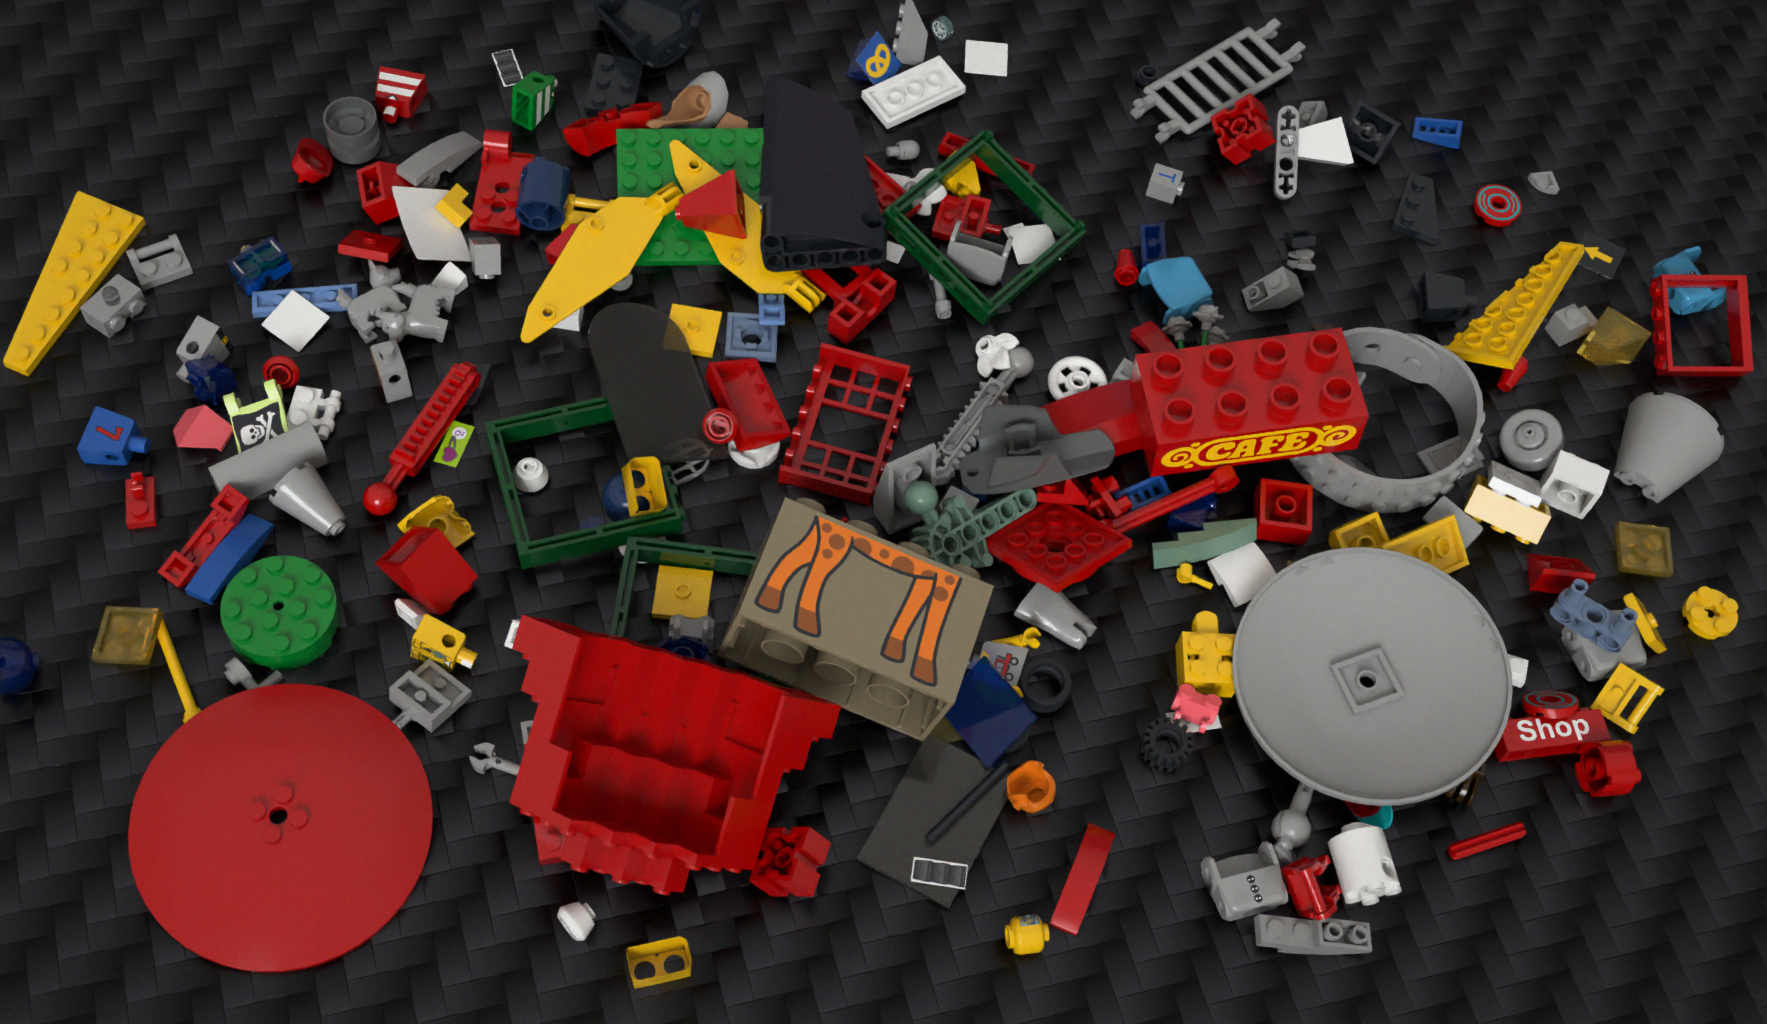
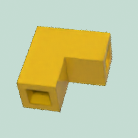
(452, 206)

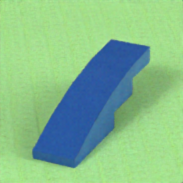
(229, 557)

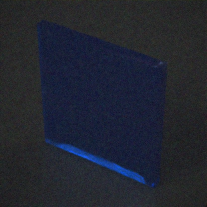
(989, 712)

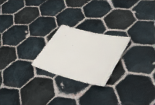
(426, 228)

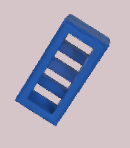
(1445, 139)
(1146, 485)

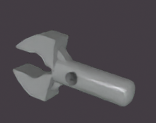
(493, 761)

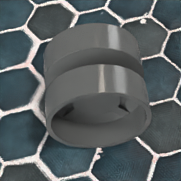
(352, 130)

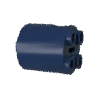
(543, 194)

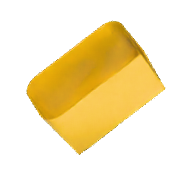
(652, 472)
(647, 953)

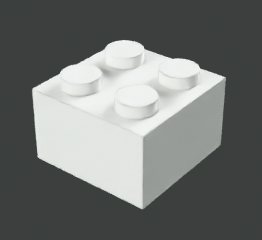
(1572, 484)

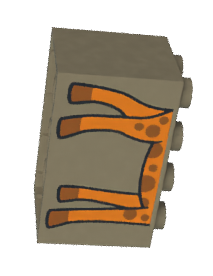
(857, 619)

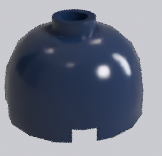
(615, 499)

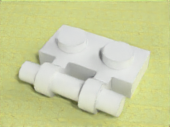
(306, 407)

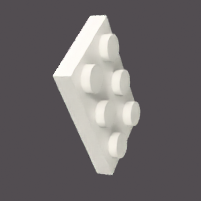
(1511, 482)

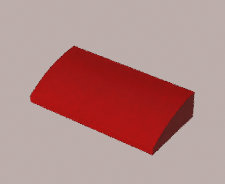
(746, 393)

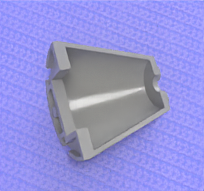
(1666, 444)

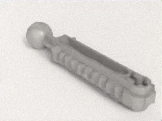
(966, 429)

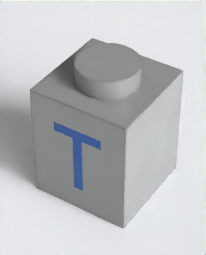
(1165, 183)

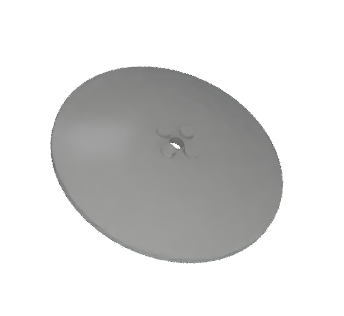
(1385, 617)

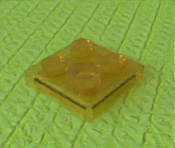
(1644, 549)
(127, 635)

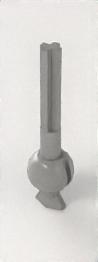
(1292, 826)

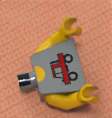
(1008, 655)

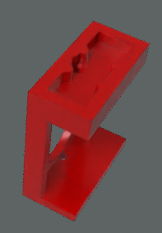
(833, 289)

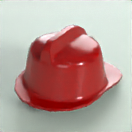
(311, 161)

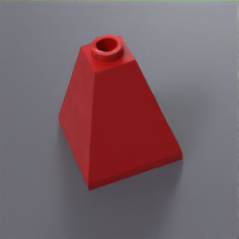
(715, 207)

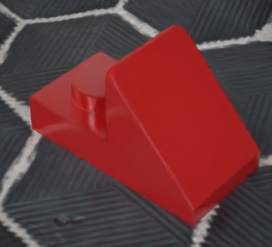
(1066, 492)

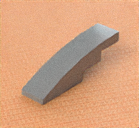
(438, 156)

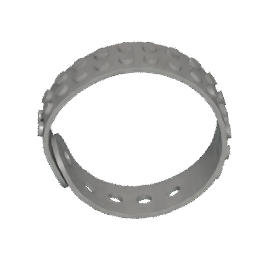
(1419, 362)

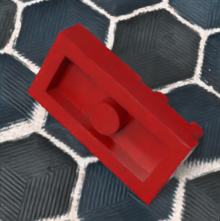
(140, 501)

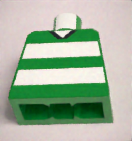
(532, 99)

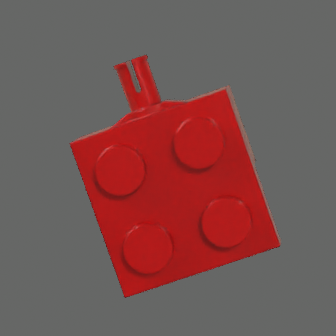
(972, 213)

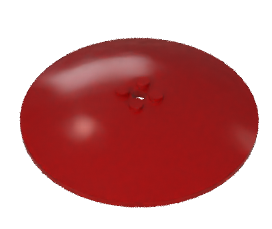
(293, 889)

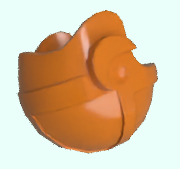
(1031, 787)

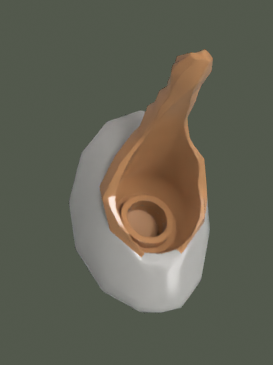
(698, 105)

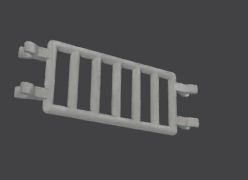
(1177, 122)

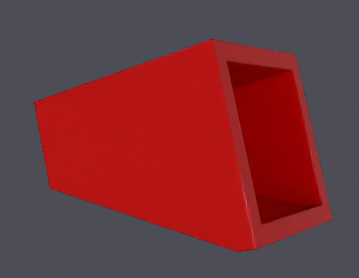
(428, 569)

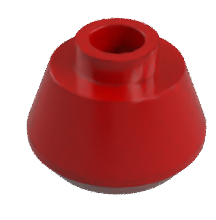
(283, 370)
(713, 425)

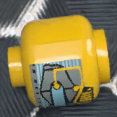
(1026, 934)

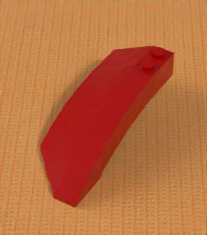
(1100, 408)

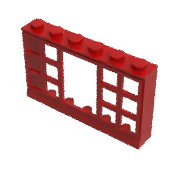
(794, 456)

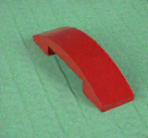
(225, 516)
(1082, 879)

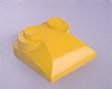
(1359, 533)

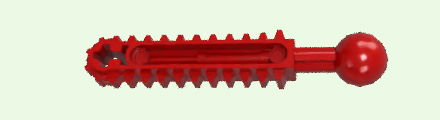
(423, 436)

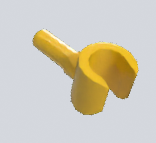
(1185, 575)

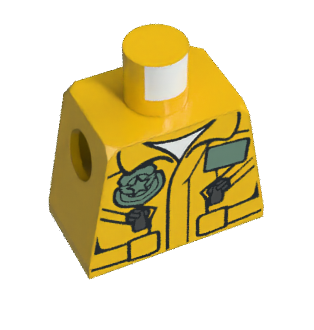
(441, 644)

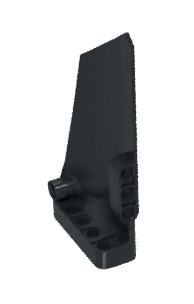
(815, 185)

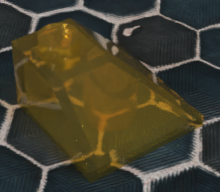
(1613, 340)

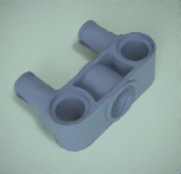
(1606, 630)

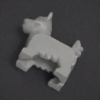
(379, 298)
(422, 315)

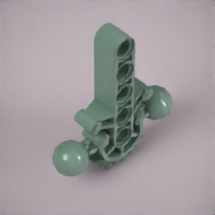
(958, 519)

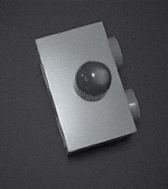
(113, 305)

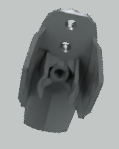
(1026, 451)

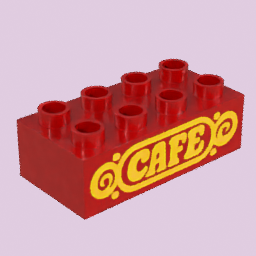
(1247, 401)

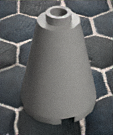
(309, 500)

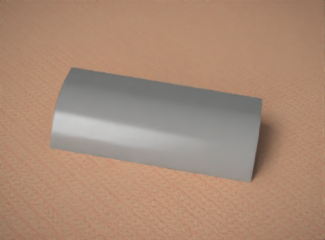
(267, 463)

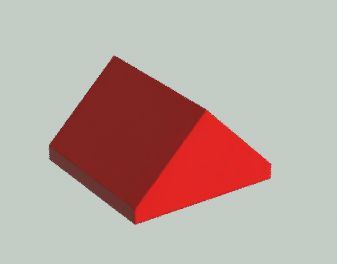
(1555, 573)

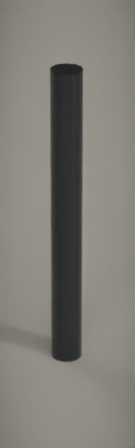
(967, 802)

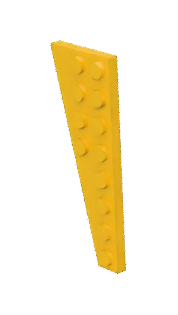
(81, 257)
(1514, 316)

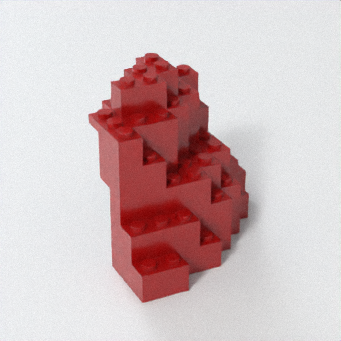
(654, 754)

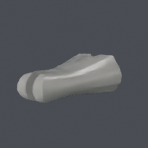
(1056, 615)

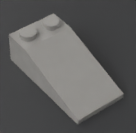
(897, 475)

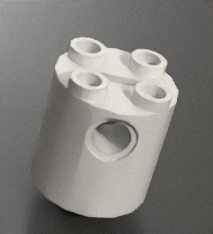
(1363, 864)

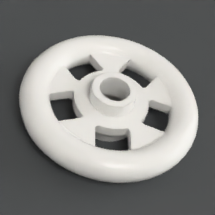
(1074, 363)

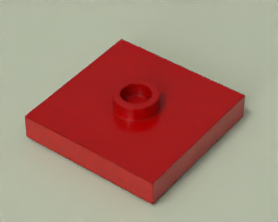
(370, 246)

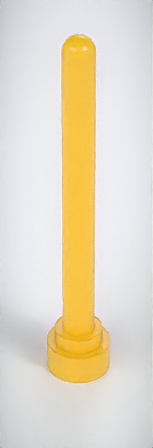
(177, 673)

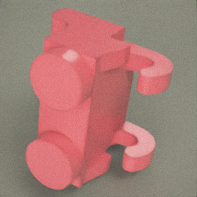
(1195, 706)

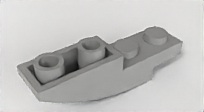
(1312, 936)

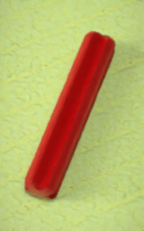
(1486, 840)

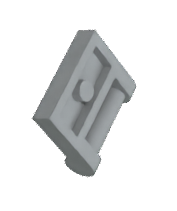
(160, 269)

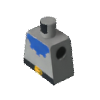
(202, 341)

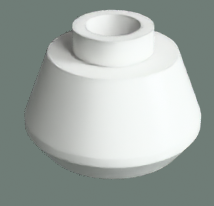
(530, 475)
(577, 920)

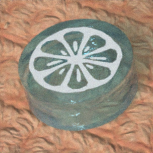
(942, 27)

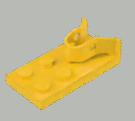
(1433, 543)

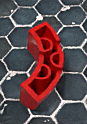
(600, 131)

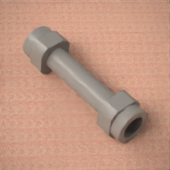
(942, 306)

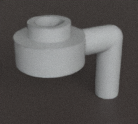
(237, 673)

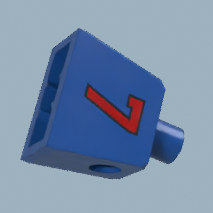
(111, 439)

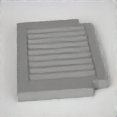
(1444, 454)

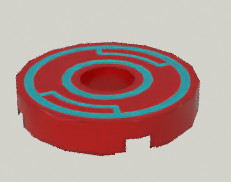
(1504, 197)
(1551, 703)

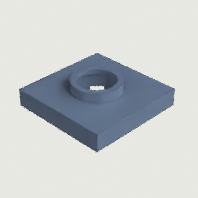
(744, 324)

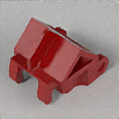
(1307, 894)

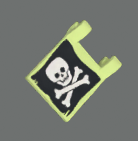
(259, 420)

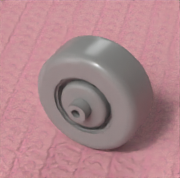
(1531, 439)

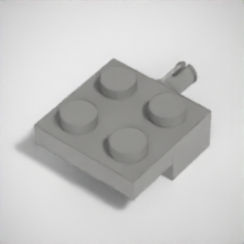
(427, 696)

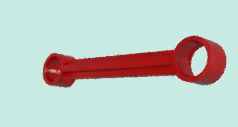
(1219, 481)

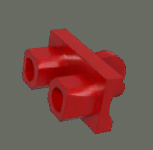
(1102, 491)

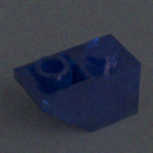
(210, 379)
(1192, 515)

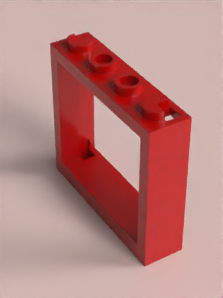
(1738, 324)

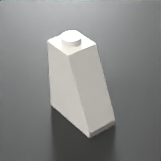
(1323, 143)

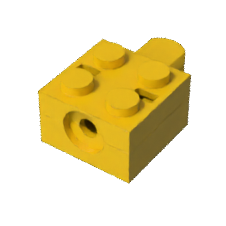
(1206, 657)

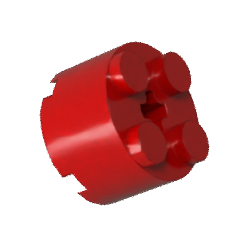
(1607, 768)

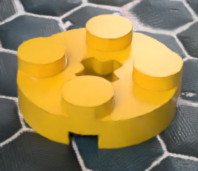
(1721, 605)

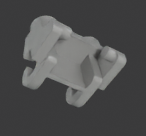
(697, 628)

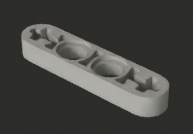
(1286, 152)

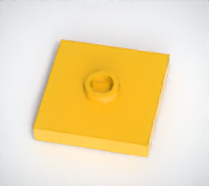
(699, 328)
(682, 592)
(1646, 623)

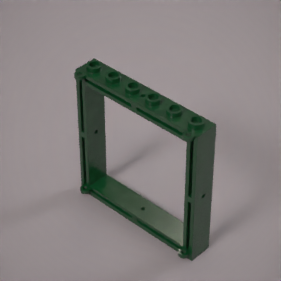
(1023, 185)
(585, 540)
(672, 554)

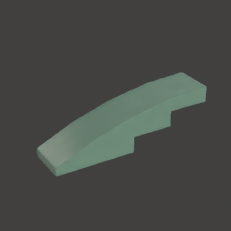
(1201, 545)

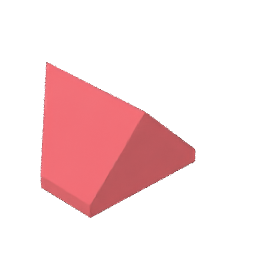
(202, 429)

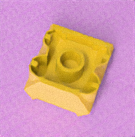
(440, 514)

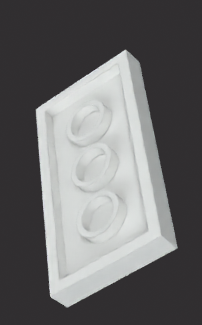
(913, 92)

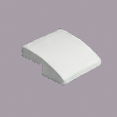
(1242, 572)

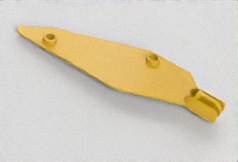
(738, 255)
(597, 257)

